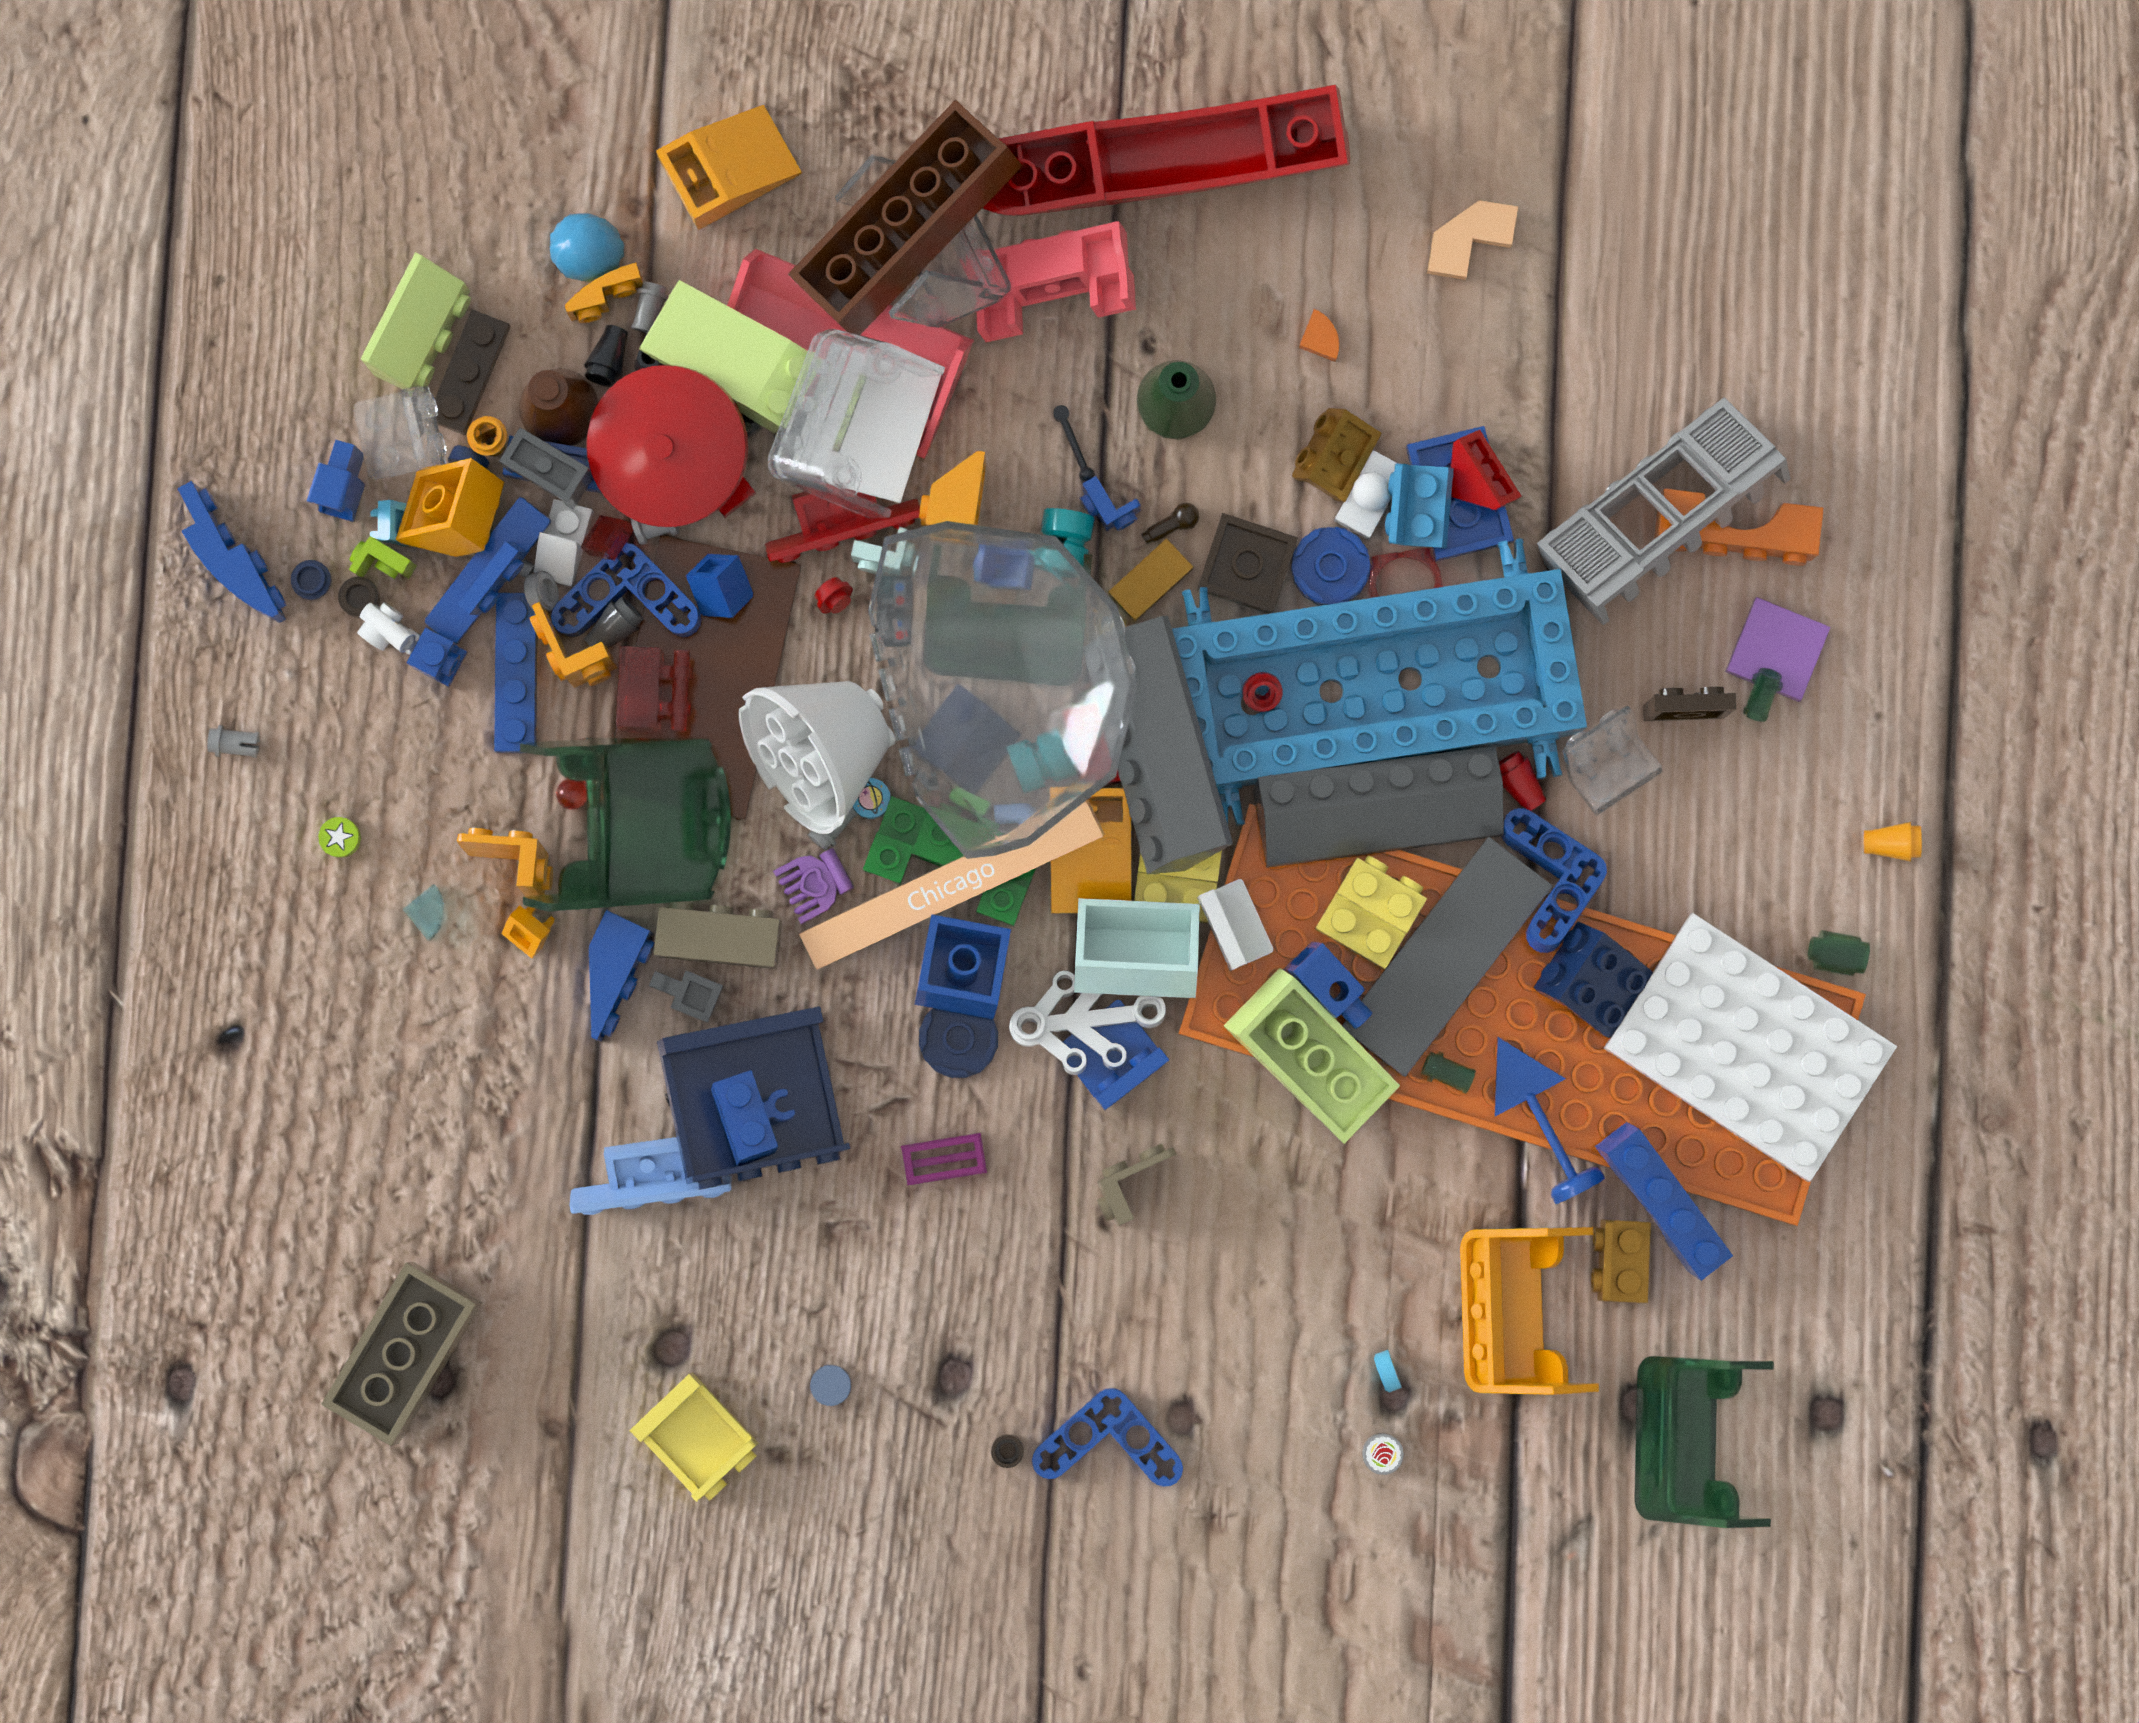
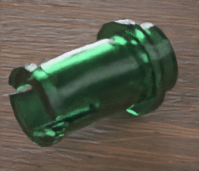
(1763, 692)
(1448, 1072)

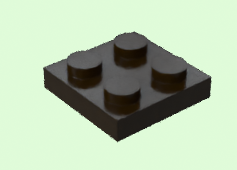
(1247, 563)
(1674, 705)

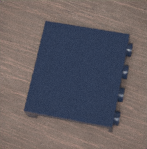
(782, 1054)

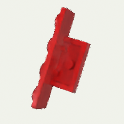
(827, 524)

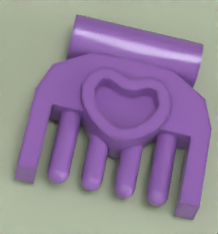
(818, 880)

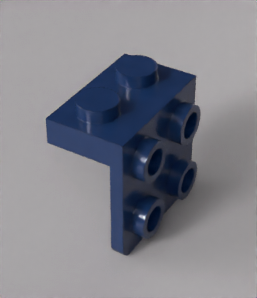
(1594, 978)

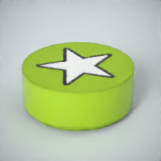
(339, 837)

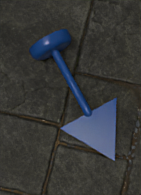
(1519, 1081)

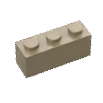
(718, 935)

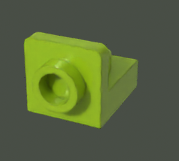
(388, 561)

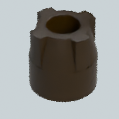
(1007, 1462)

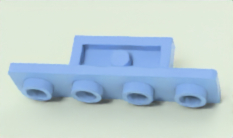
(639, 1176)

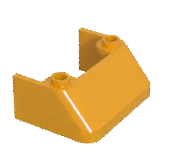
(1505, 1311)

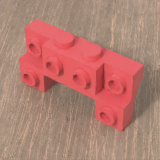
(1058, 268)

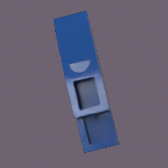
(233, 567)

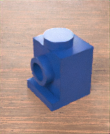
(437, 657)

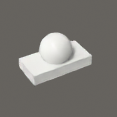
(1368, 496)

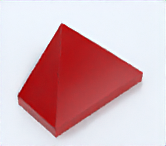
(1479, 474)

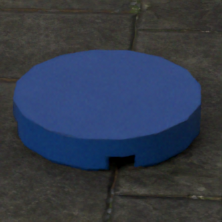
(1330, 566)

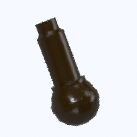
(1183, 517)

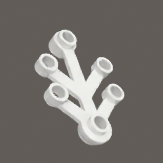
(1079, 1022)

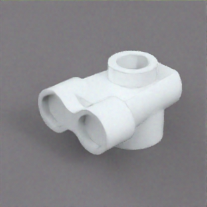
(384, 627)

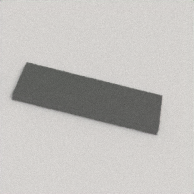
(1448, 955)

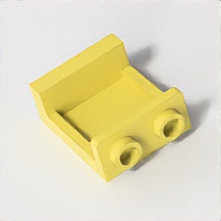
(696, 1437)

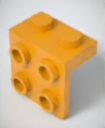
(588, 665)
(533, 870)

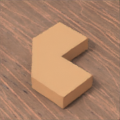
(1480, 223)

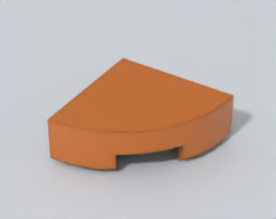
(1320, 337)

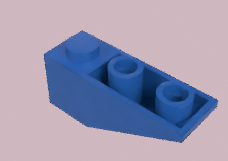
(613, 960)

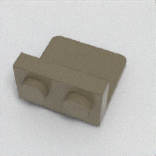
(1113, 1203)

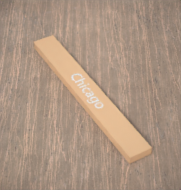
(942, 890)

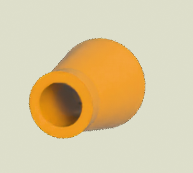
(481, 430)
(1894, 841)

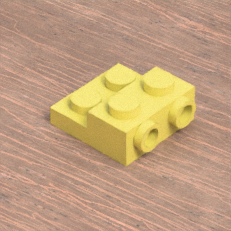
(1179, 886)
(1372, 911)

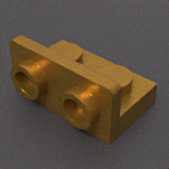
(1336, 453)
(1622, 1261)

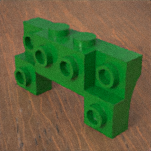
(910, 832)

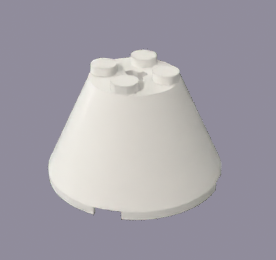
(816, 746)

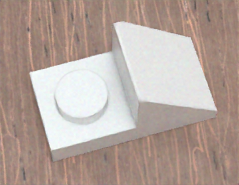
(560, 544)

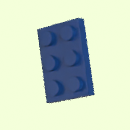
(1470, 525)

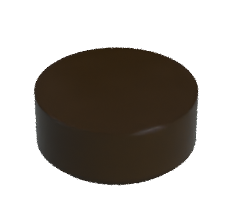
(356, 594)

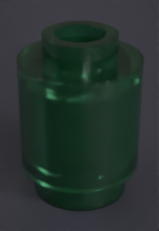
(1838, 953)

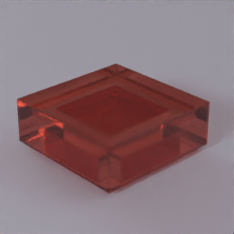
(607, 537)

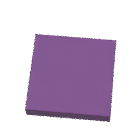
(1781, 642)

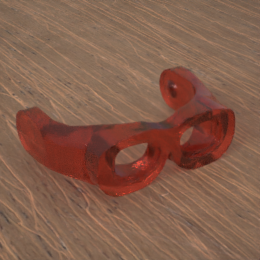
(1422, 555)

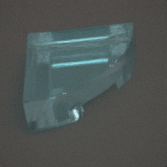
(427, 912)

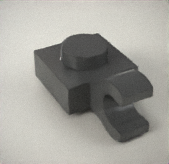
(693, 994)

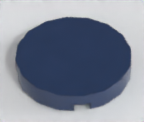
(964, 1052)

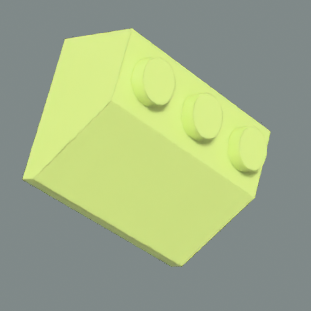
(416, 324)

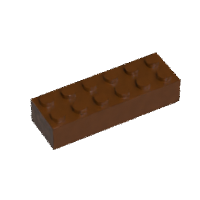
(905, 219)

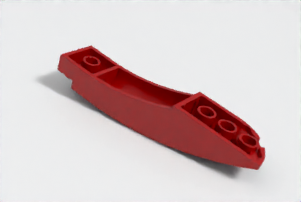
(1174, 153)

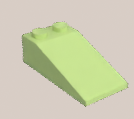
(730, 348)
(1312, 1055)

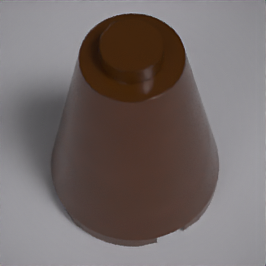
(558, 406)

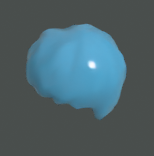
(585, 247)

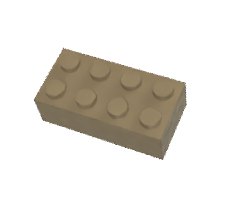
(401, 1353)

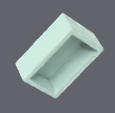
(1137, 948)

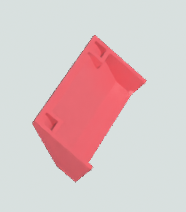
(777, 302)

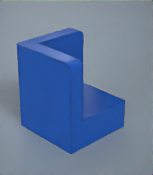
(720, 585)

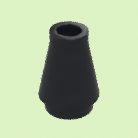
(607, 358)

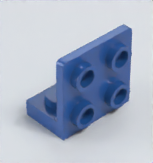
(1111, 1085)

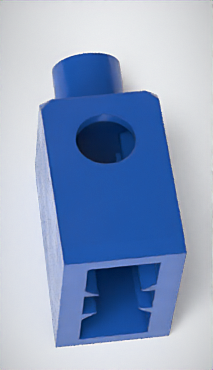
(1317, 970)

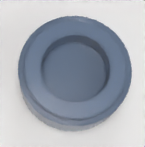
(830, 1385)

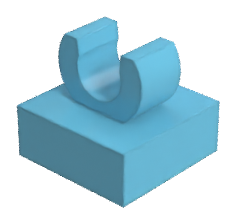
(389, 520)

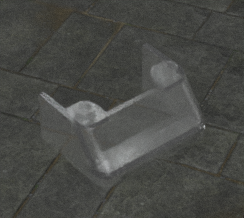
(957, 281)
(822, 409)

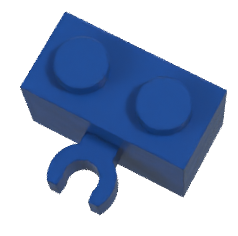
(747, 1117)

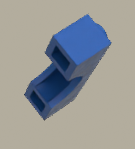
(1665, 1200)

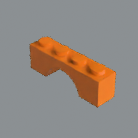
(1790, 534)

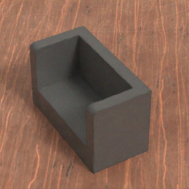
(546, 467)

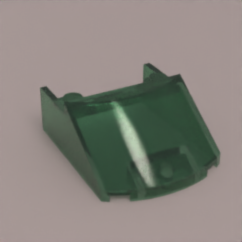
(651, 821)

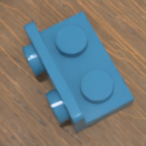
(1419, 505)

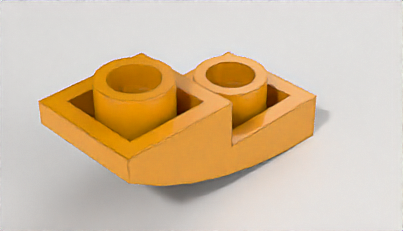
(592, 301)

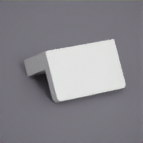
(1235, 924)

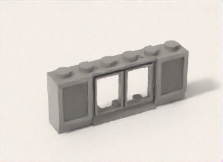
(1603, 562)

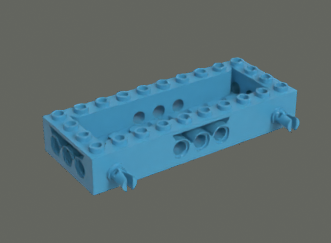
(1364, 649)

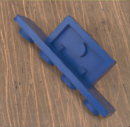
(487, 571)

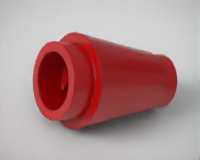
(1521, 780)

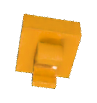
(526, 930)

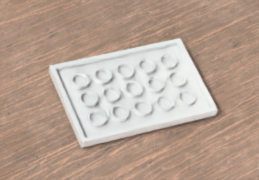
(1750, 1047)

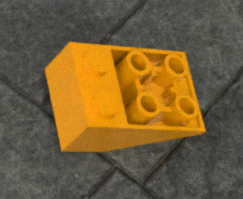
(727, 164)
(1101, 866)

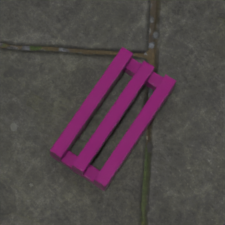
(978, 1153)

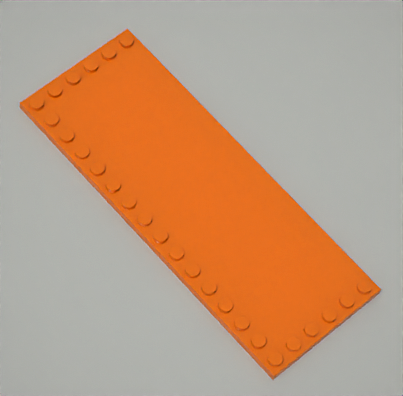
(1597, 1087)

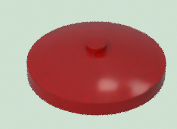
(667, 446)

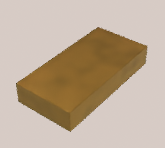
(1150, 580)

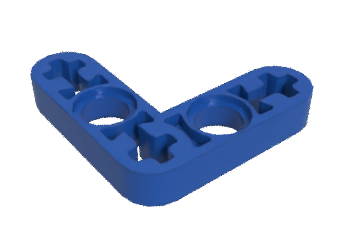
(635, 582)
(1567, 869)
(1118, 1428)

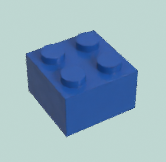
(962, 966)

